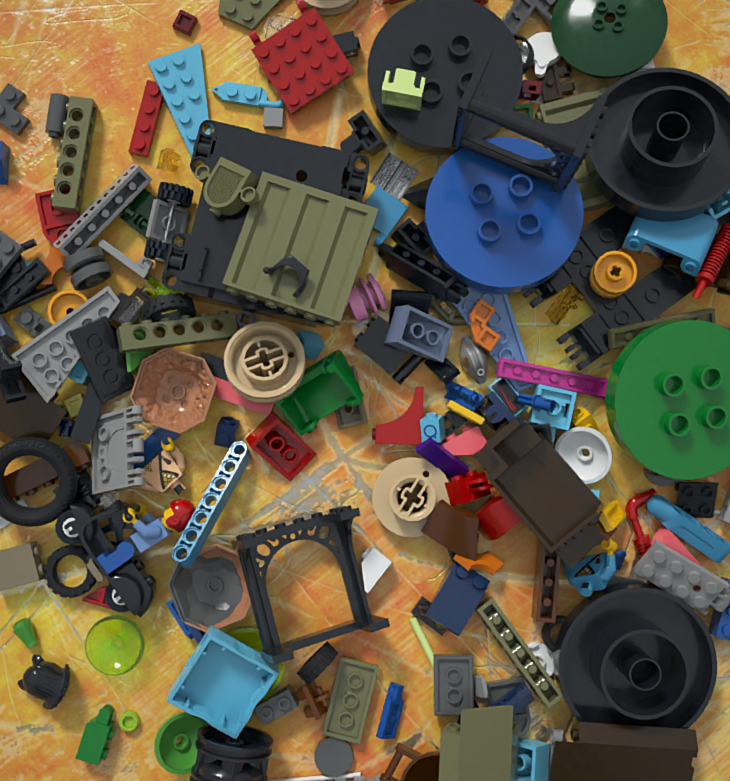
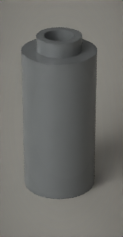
(56, 115)

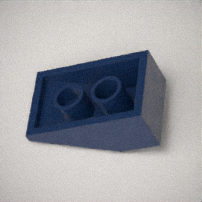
(457, 598)

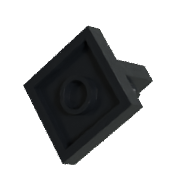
(416, 299)

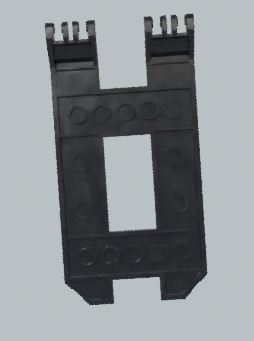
(636, 305)

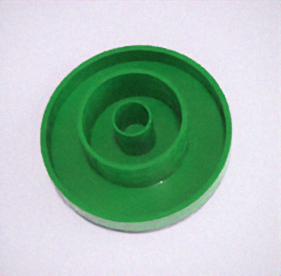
(673, 399)

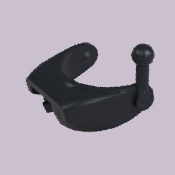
(300, 269)

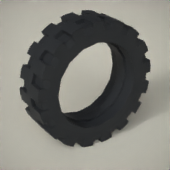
(179, 302)
(51, 572)

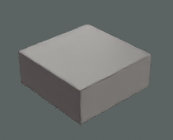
(273, 118)

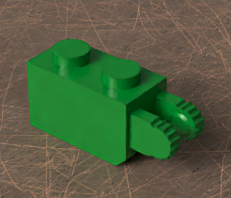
(96, 737)

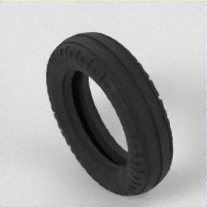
(66, 475)

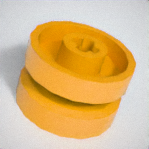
(623, 272)
(64, 303)

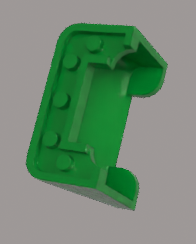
(322, 390)

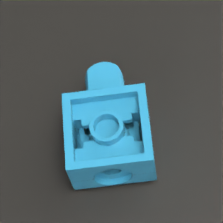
(561, 416)

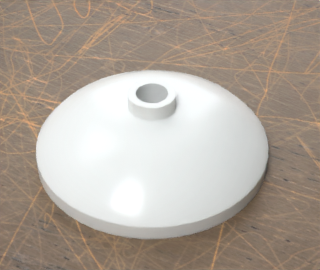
(588, 467)

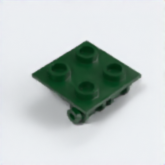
(139, 212)

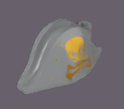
(473, 360)

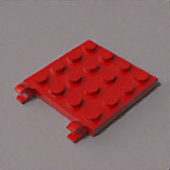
(302, 59)

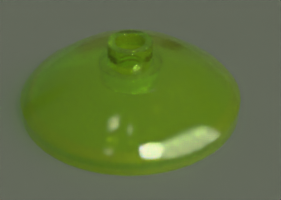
(102, 646)

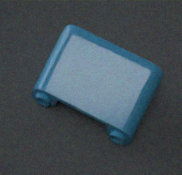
(683, 238)

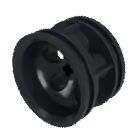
(230, 758)

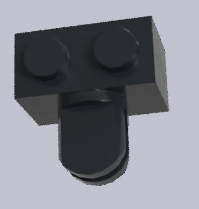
(363, 136)
(412, 236)

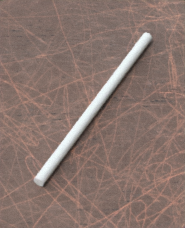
(322, 777)

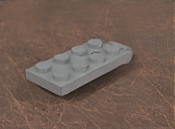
(679, 576)

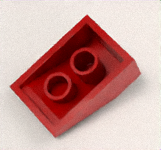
(280, 446)

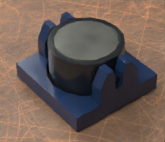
(495, 411)

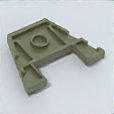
(246, 13)

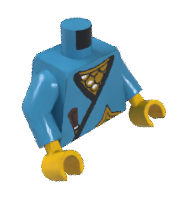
(593, 570)

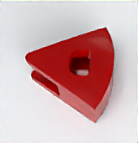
(495, 517)

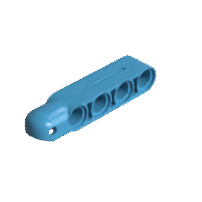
(688, 528)

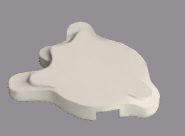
(544, 52)

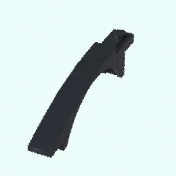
(10, 373)

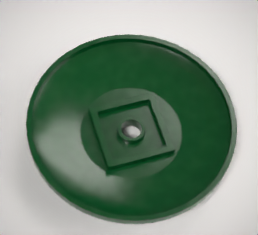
(608, 48)

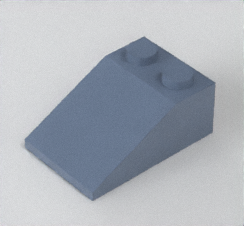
(419, 333)

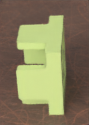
(402, 90)

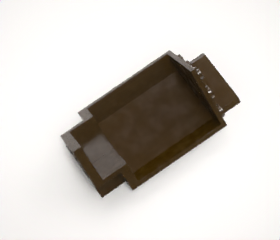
(543, 490)

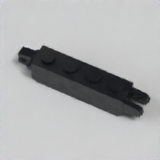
(423, 272)

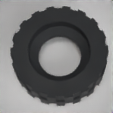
(317, 663)

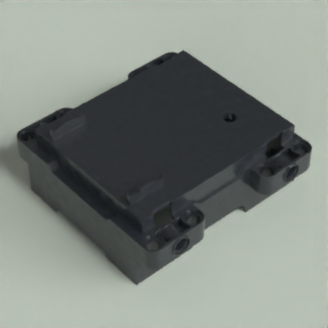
(209, 248)

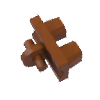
(316, 700)

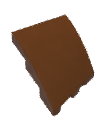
(454, 529)

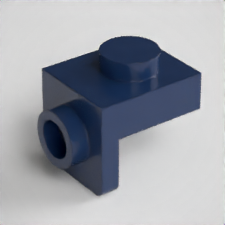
(226, 431)

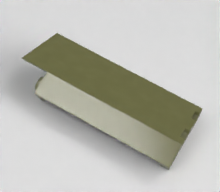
(480, 746)

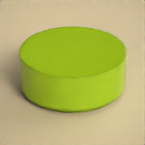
(129, 721)

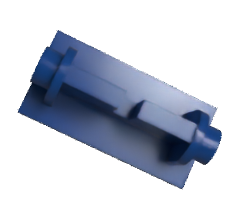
(463, 396)

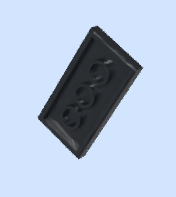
(102, 358)

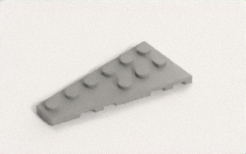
(52, 354)

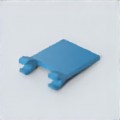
(388, 214)

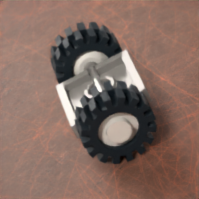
(167, 219)

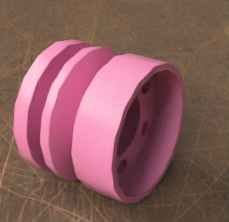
(366, 297)

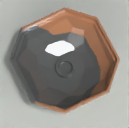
(210, 589)

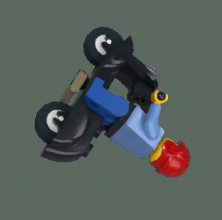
(129, 583)

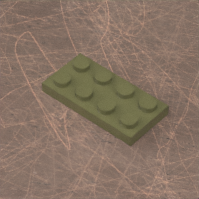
(350, 699)

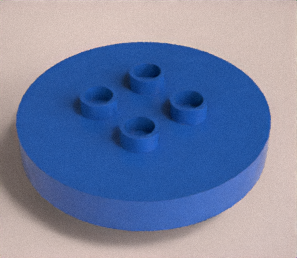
(499, 224)

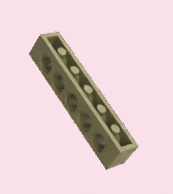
(82, 145)
(128, 342)
(518, 652)

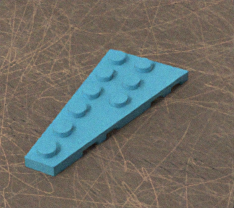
(183, 89)

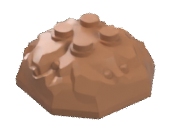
(174, 390)

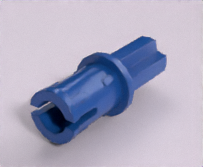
(537, 402)

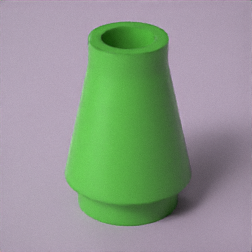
(24, 631)

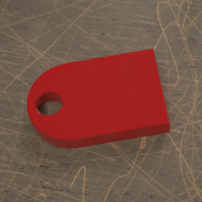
(53, 221)

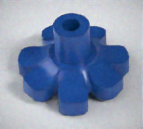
(620, 557)

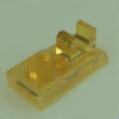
(562, 304)

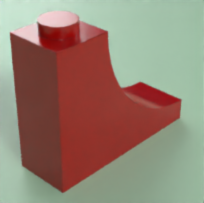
(405, 429)

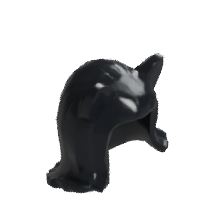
(46, 681)

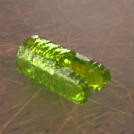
(160, 288)

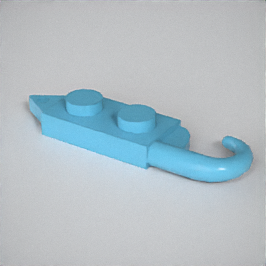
(245, 95)

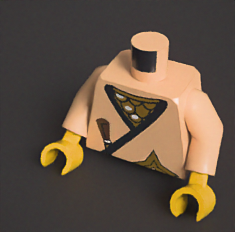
(165, 471)

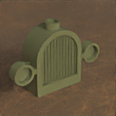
(228, 187)

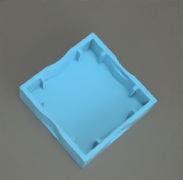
(222, 682)

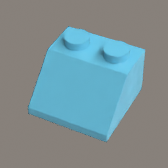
(532, 760)

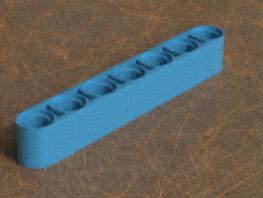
(213, 512)

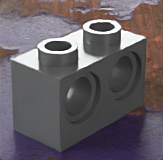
(276, 705)

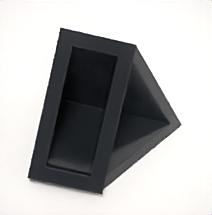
(418, 193)

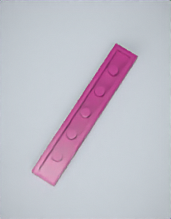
(551, 377)

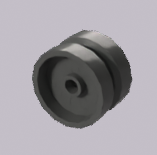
(87, 268)

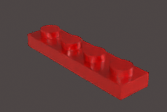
(146, 120)

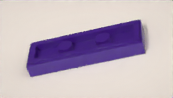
(441, 458)

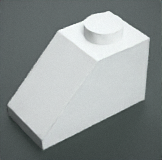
(373, 566)

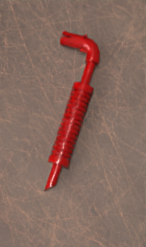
(713, 260)
(641, 541)

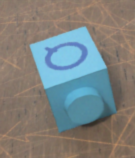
(433, 426)

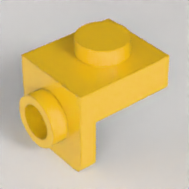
(583, 418)

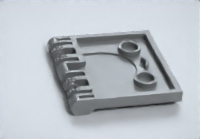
(114, 449)

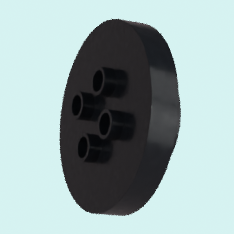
(443, 45)
(662, 145)
(635, 659)

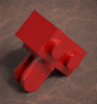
(468, 488)

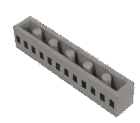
(103, 210)

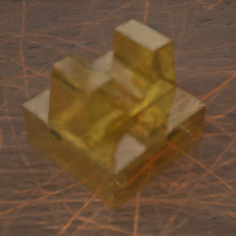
(165, 160)

